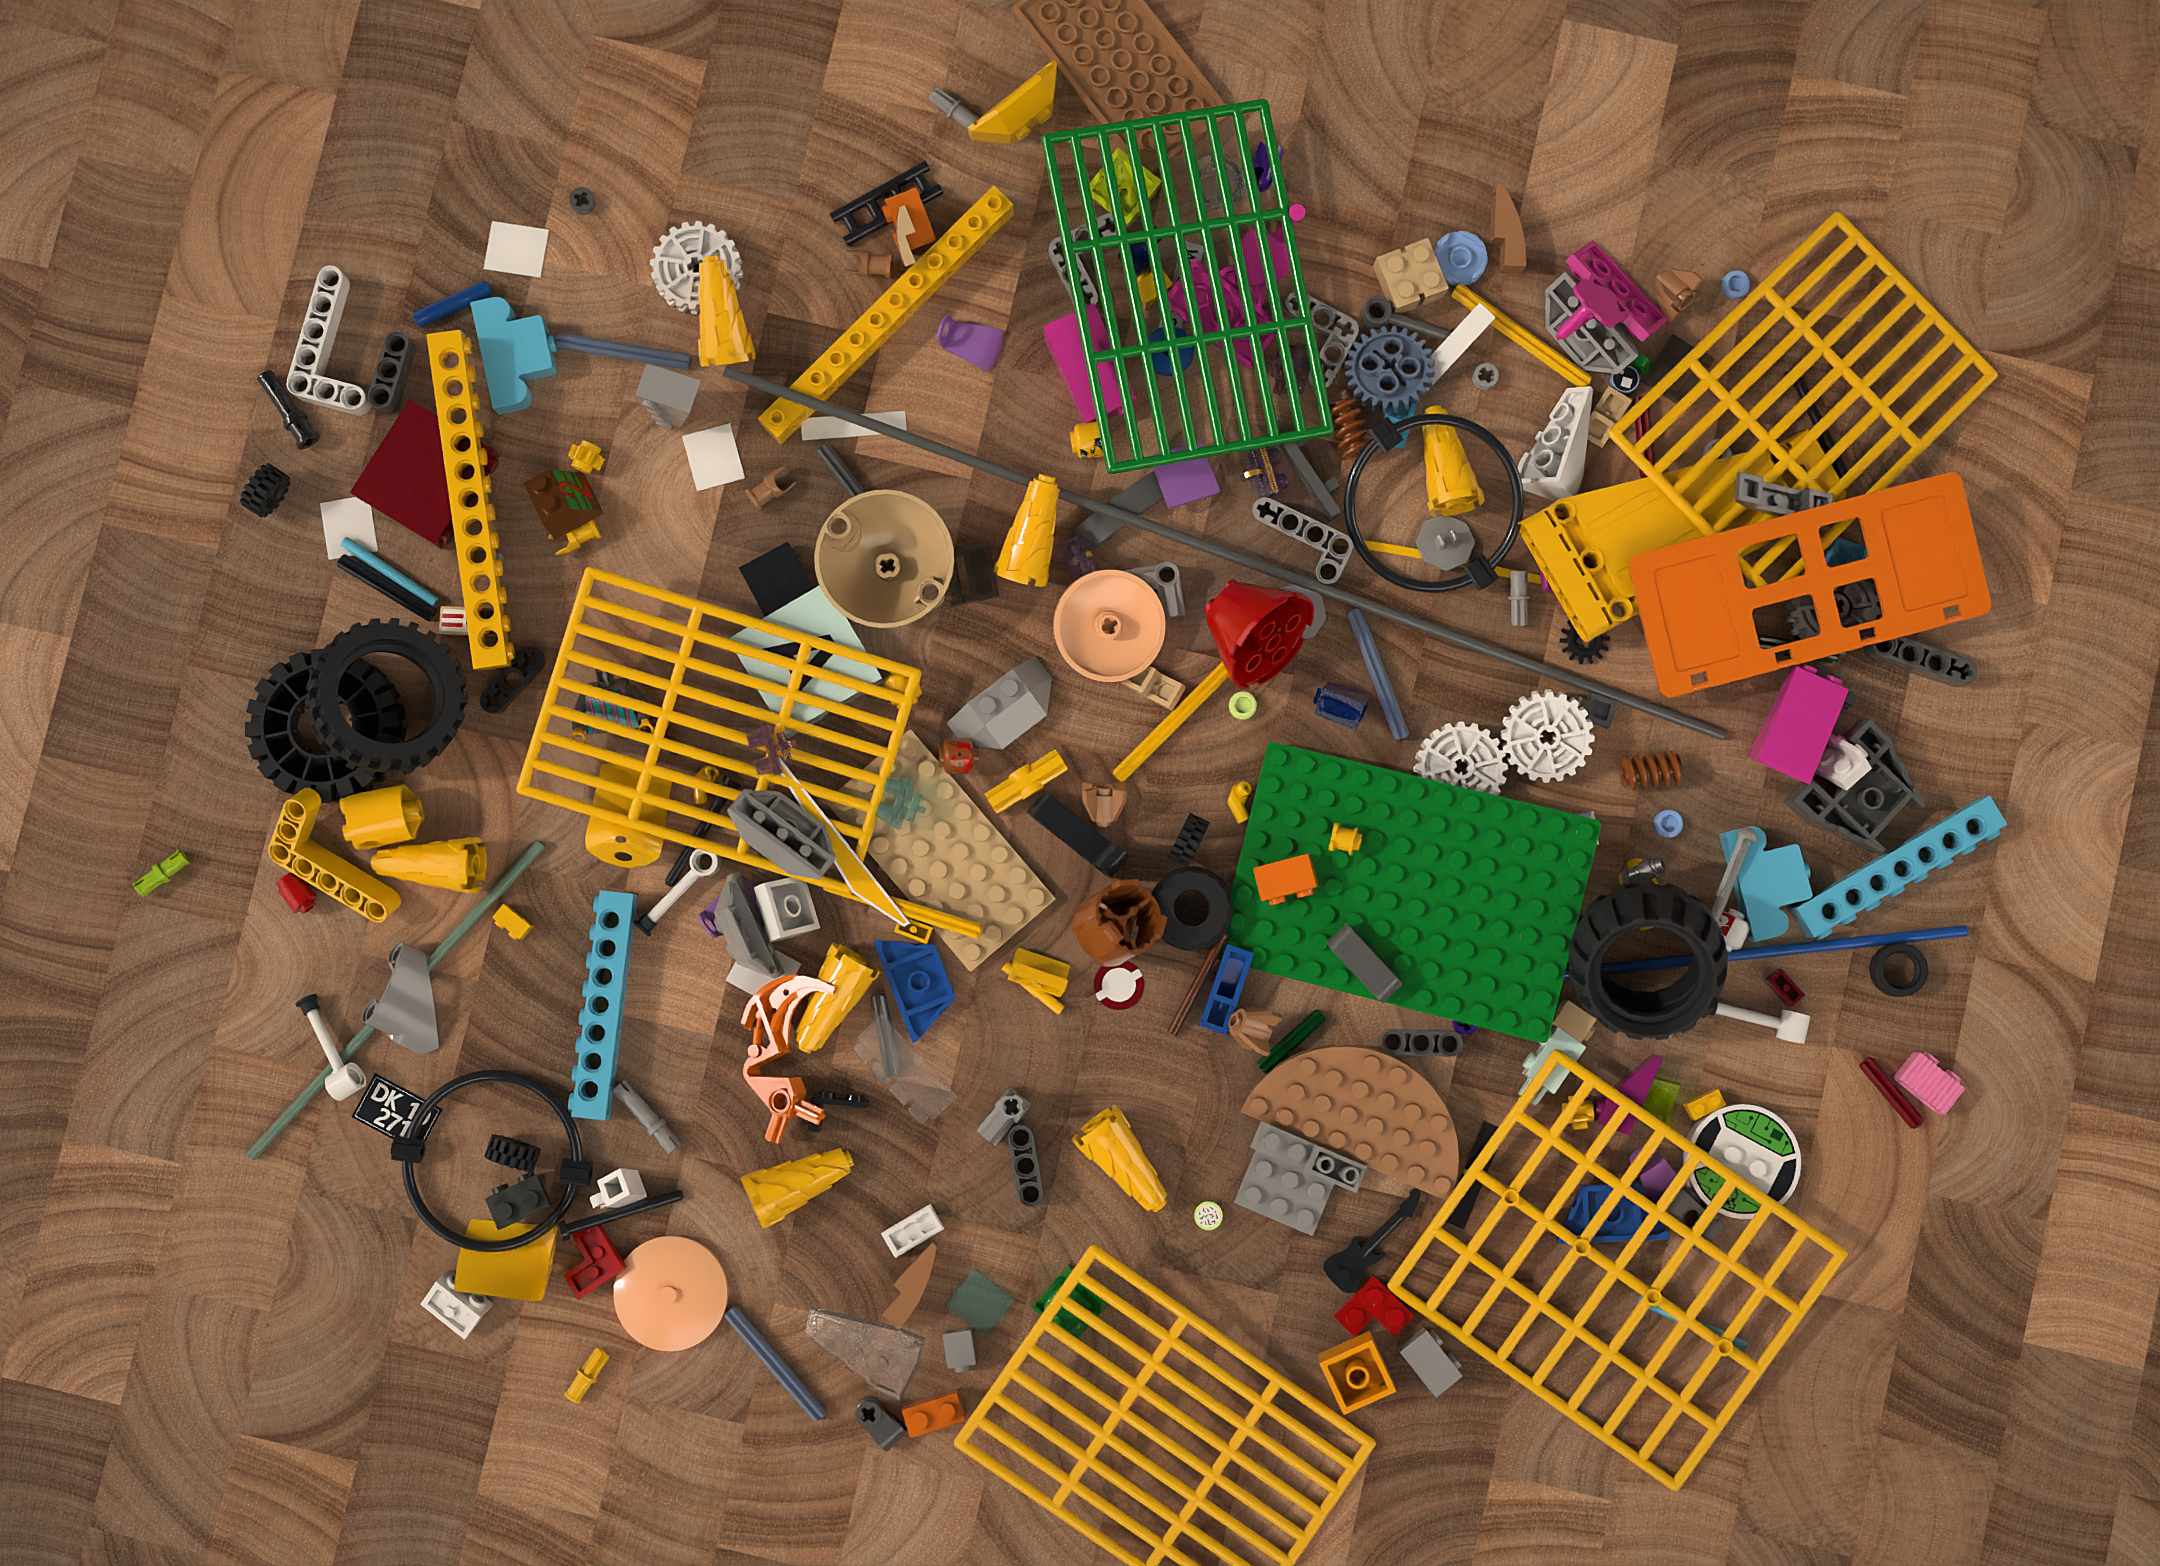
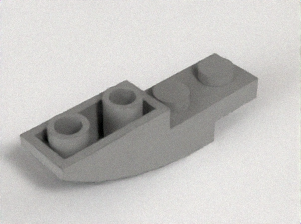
(1308, 1157)

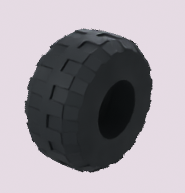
(1219, 907)

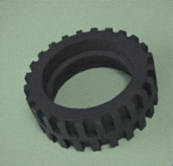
(417, 648)

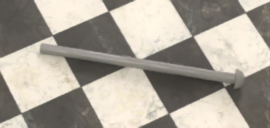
(1745, 835)

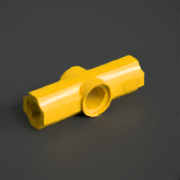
(1026, 781)

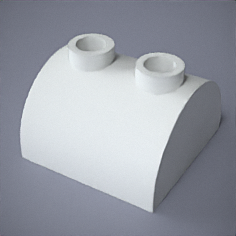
(786, 908)

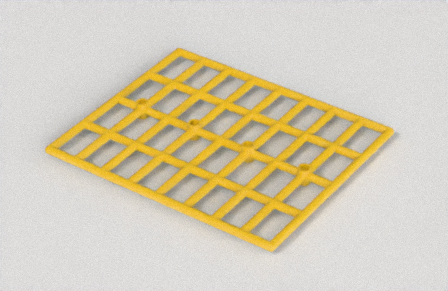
(1650, 1293)

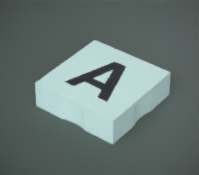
(817, 617)

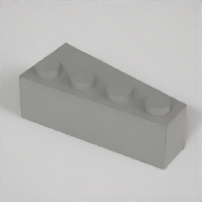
(666, 395)

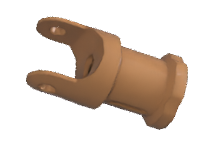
(873, 264)
(767, 490)

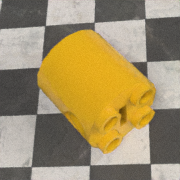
(381, 817)

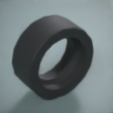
(1920, 967)

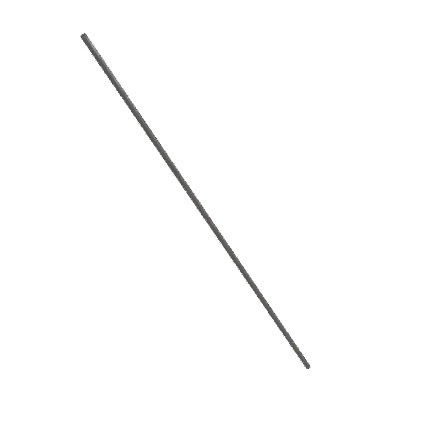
(1228, 554)

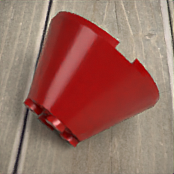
(1257, 629)

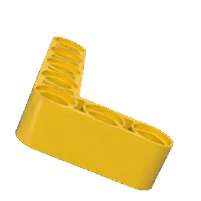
(322, 868)

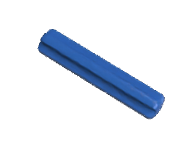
(452, 304)

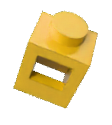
(1147, 289)

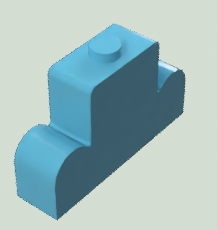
(512, 352)
(1766, 883)

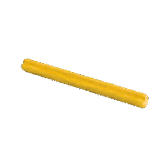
(1524, 338)
(1171, 723)
(928, 915)

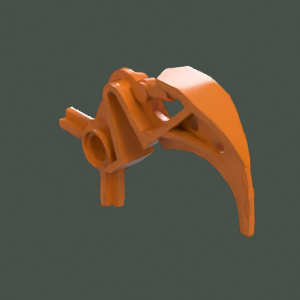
(776, 1011)

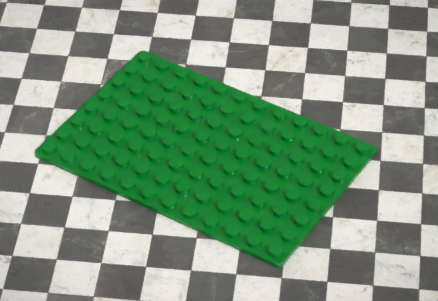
(1448, 888)

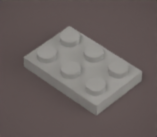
(1283, 1193)

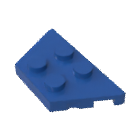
(916, 982)
(1621, 1222)

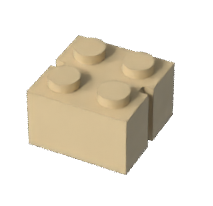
(1409, 275)

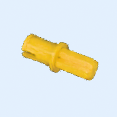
(587, 1375)

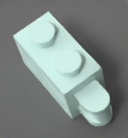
(1557, 1040)

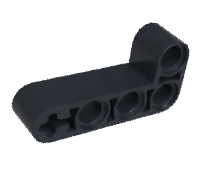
(1078, 835)

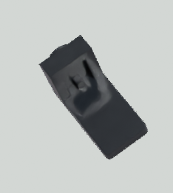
(829, 1098)

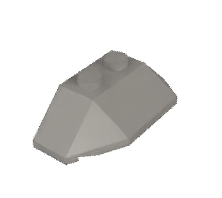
(1593, 345)
(1005, 707)
(783, 832)
(744, 929)

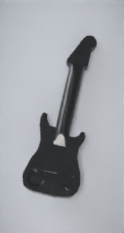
(1348, 1266)

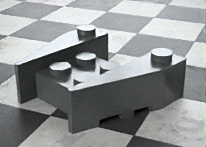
(1867, 805)

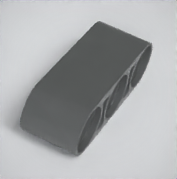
(387, 360)
(1364, 963)
(1433, 1038)
(1026, 1179)

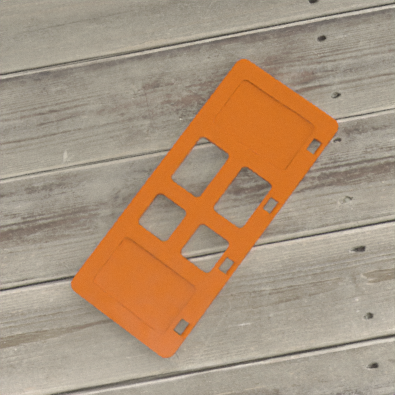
(1917, 554)

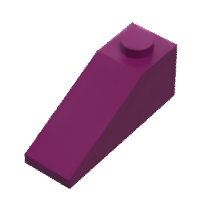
(1635, 1087)

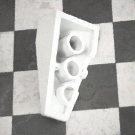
(1558, 457)

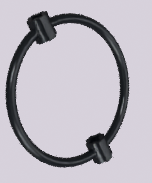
(1479, 570)
(412, 1150)

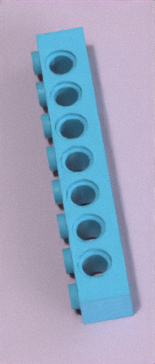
(1987, 822)
(611, 1020)

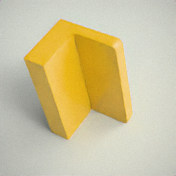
(1039, 972)

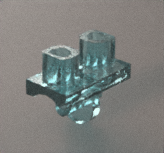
(895, 814)

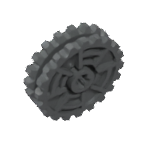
(1854, 604)

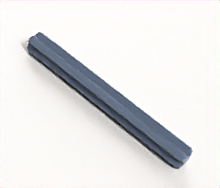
(623, 351)
(1378, 674)
(775, 1364)

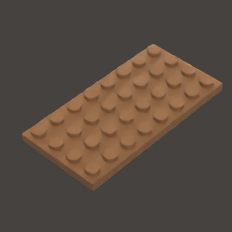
(1121, 65)

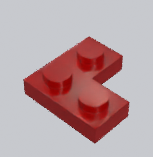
(600, 1263)
(1373, 1301)

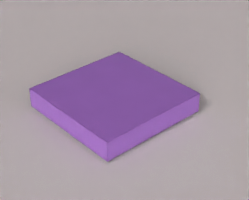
(1186, 480)

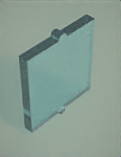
(979, 1302)

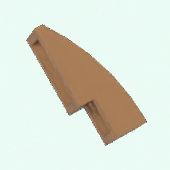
(1507, 232)
(911, 1287)

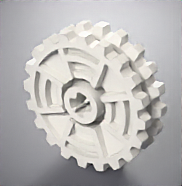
(679, 254)
(1551, 714)
(1464, 745)

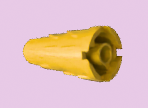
(722, 324)
(1449, 477)
(1030, 539)
(440, 864)
(826, 1011)
(1119, 1154)
(791, 1184)

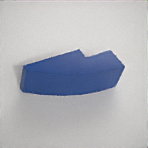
(1226, 989)

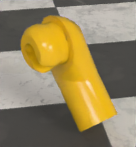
(707, 773)
(1237, 800)

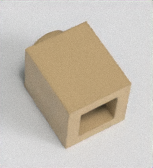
(1574, 1021)

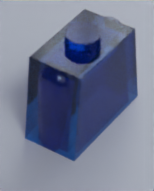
(1341, 704)

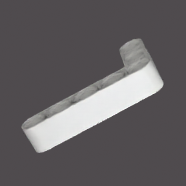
(322, 348)

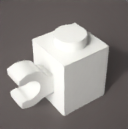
(619, 1189)

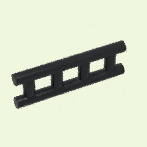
(869, 200)

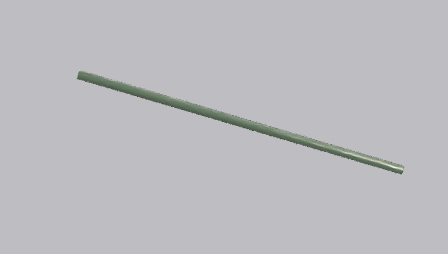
(367, 1030)

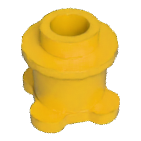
(1345, 839)

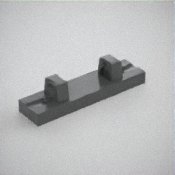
(1318, 490)

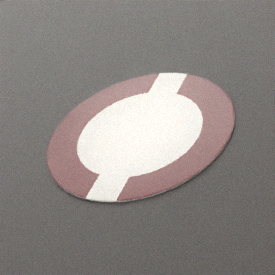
(1119, 986)

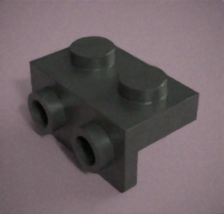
(518, 1201)

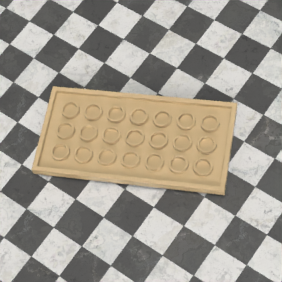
(949, 855)

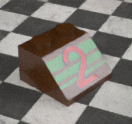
(563, 500)

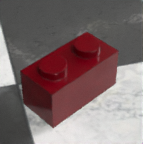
(1784, 987)

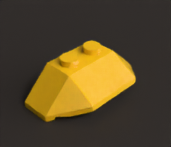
(1020, 110)

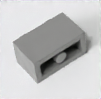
(1430, 1362)

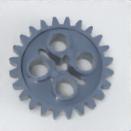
(1409, 355)

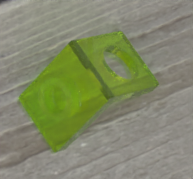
(1661, 1099)

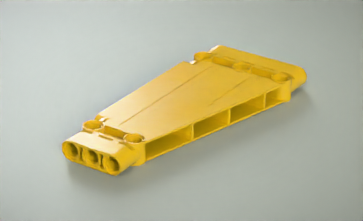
(1631, 520)

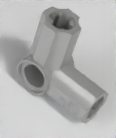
(1169, 593)
(1006, 1112)

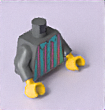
(608, 710)

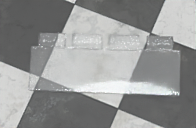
(903, 1064)

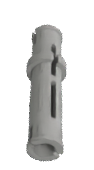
(643, 1113)

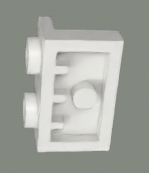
(1843, 762)
(455, 1309)

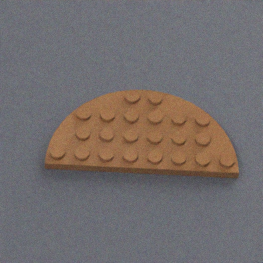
(1365, 1110)

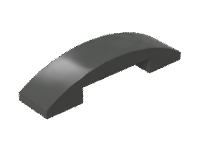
(1776, 499)
(1134, 500)

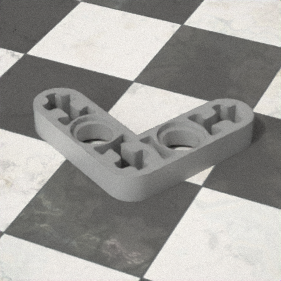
(1057, 259)
(1334, 339)

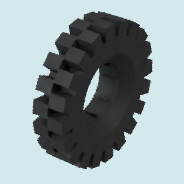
(275, 727)

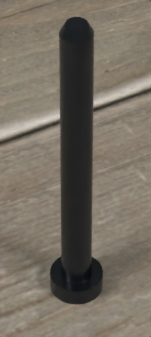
(1815, 417)
(700, 832)
(619, 1213)

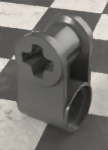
(884, 1427)

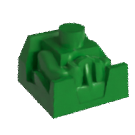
(1079, 1294)

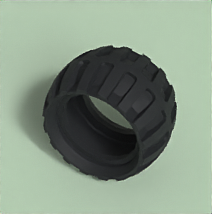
(1646, 1012)

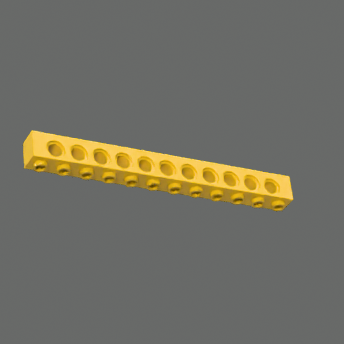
(890, 311)
(441, 347)

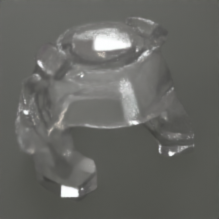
(1210, 182)

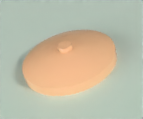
(1109, 625)
(671, 1293)

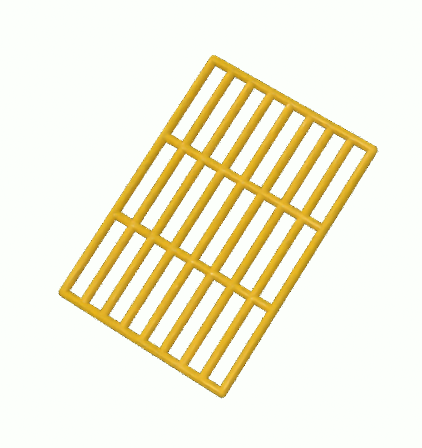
(1840, 366)
(665, 714)
(1120, 1410)

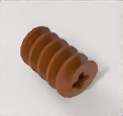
(1348, 428)
(1651, 769)

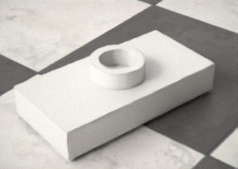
(912, 1230)

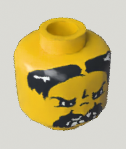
(1086, 440)

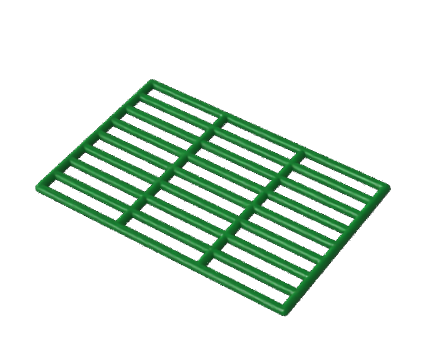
(1198, 338)

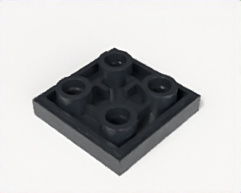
(776, 578)

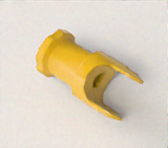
(580, 535)

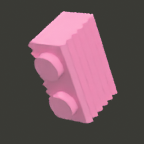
(1929, 1082)

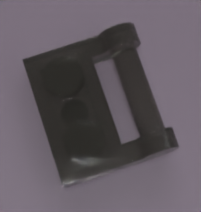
(1668, 358)
(979, 573)

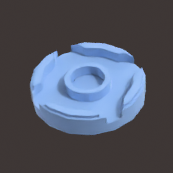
(1461, 257)

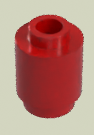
(296, 893)

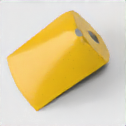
(602, 833)
(506, 1274)

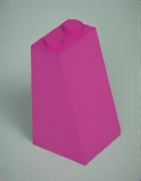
(1066, 350)
(1799, 723)

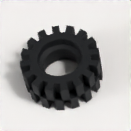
(265, 490)
(1188, 840)
(512, 1153)

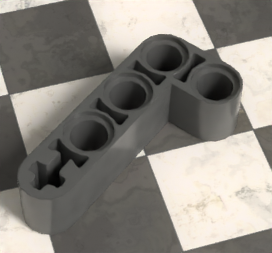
(1920, 661)

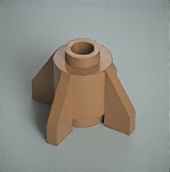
(1676, 290)
(1104, 801)
(1253, 1028)

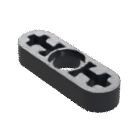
(524, 680)

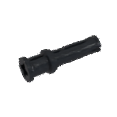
(294, 421)

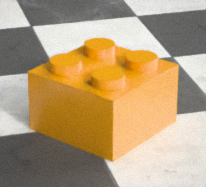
(1356, 1372)

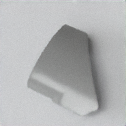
(407, 1003)

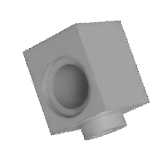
(960, 1349)

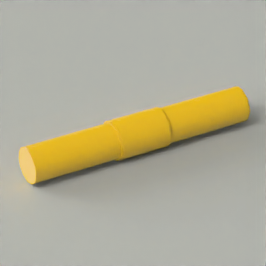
(1044, 997)

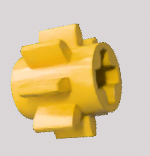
(586, 457)
(1582, 1116)

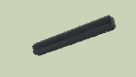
(386, 587)

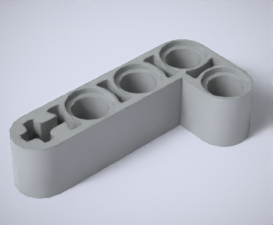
(1300, 534)

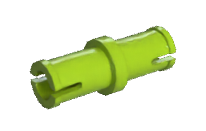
(161, 873)

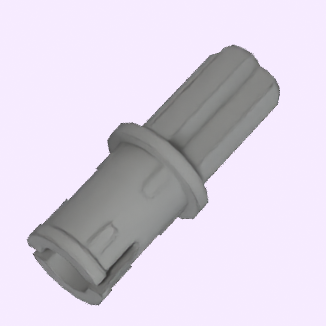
(953, 108)
(1519, 597)

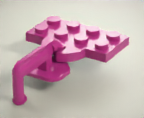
(1231, 289)
(1608, 296)

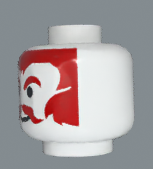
(1733, 929)

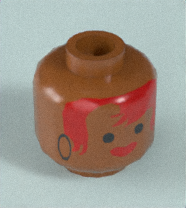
(958, 755)

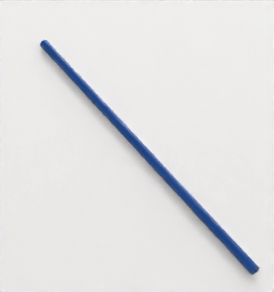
(1790, 949)

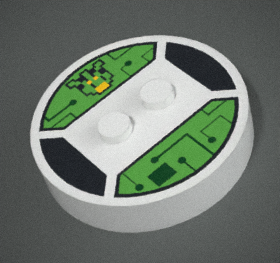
(1753, 1146)

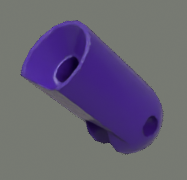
(1262, 166)

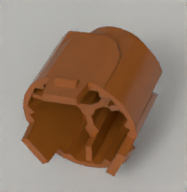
(1107, 920)

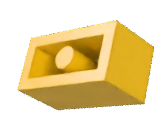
(512, 921)
(915, 930)
(1704, 1104)

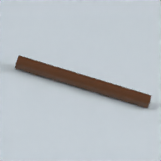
(1196, 986)

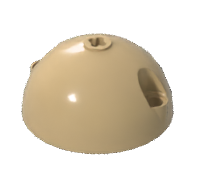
(887, 530)

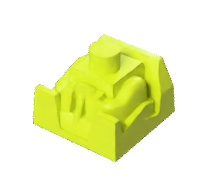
(1125, 185)

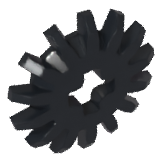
(1578, 649)

